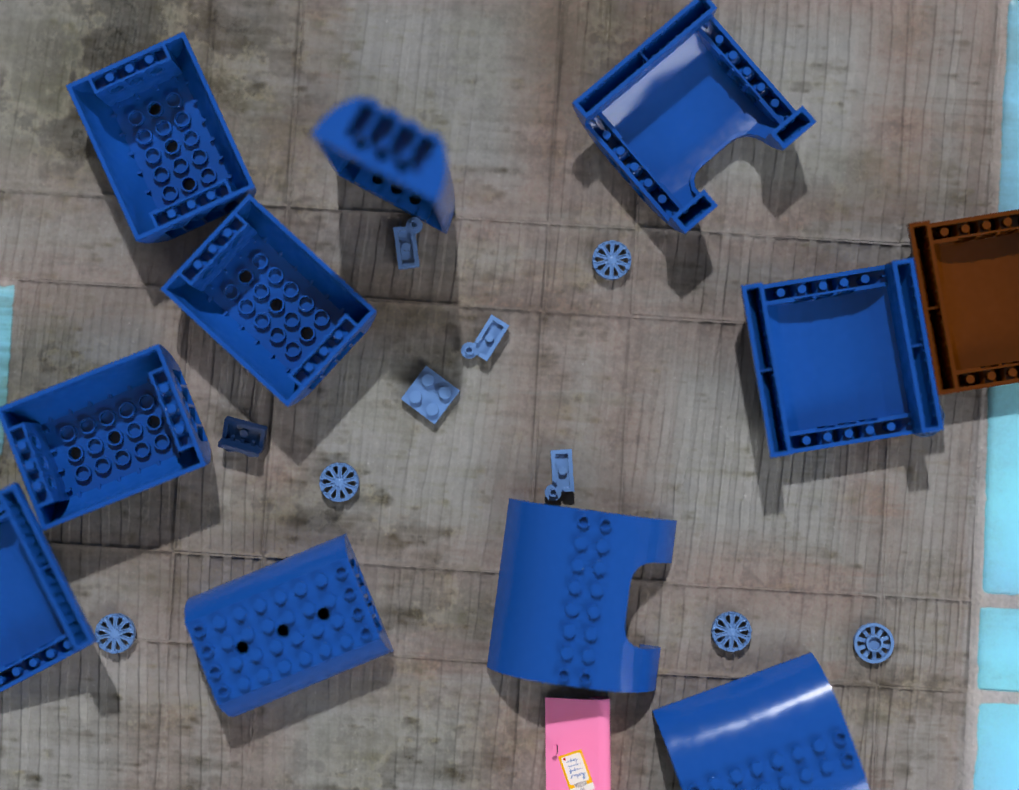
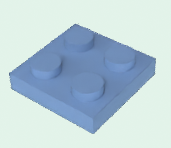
(430, 395)

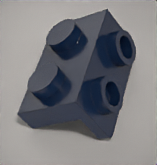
(243, 437)

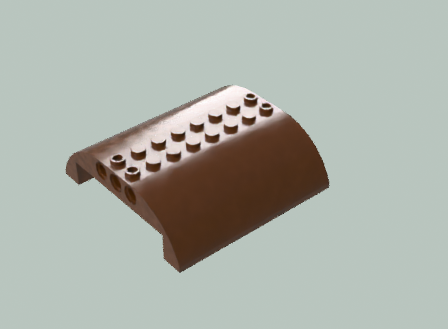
(970, 298)

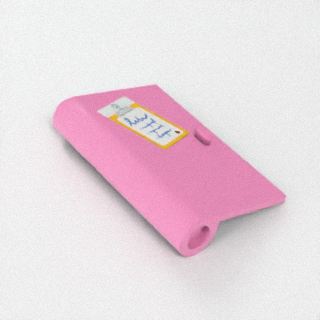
(583, 743)

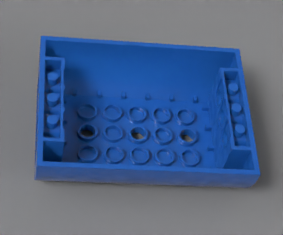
(134, 142)
(373, 142)
(242, 315)
(84, 416)
(289, 595)

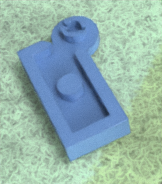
(406, 243)
(486, 340)
(561, 474)

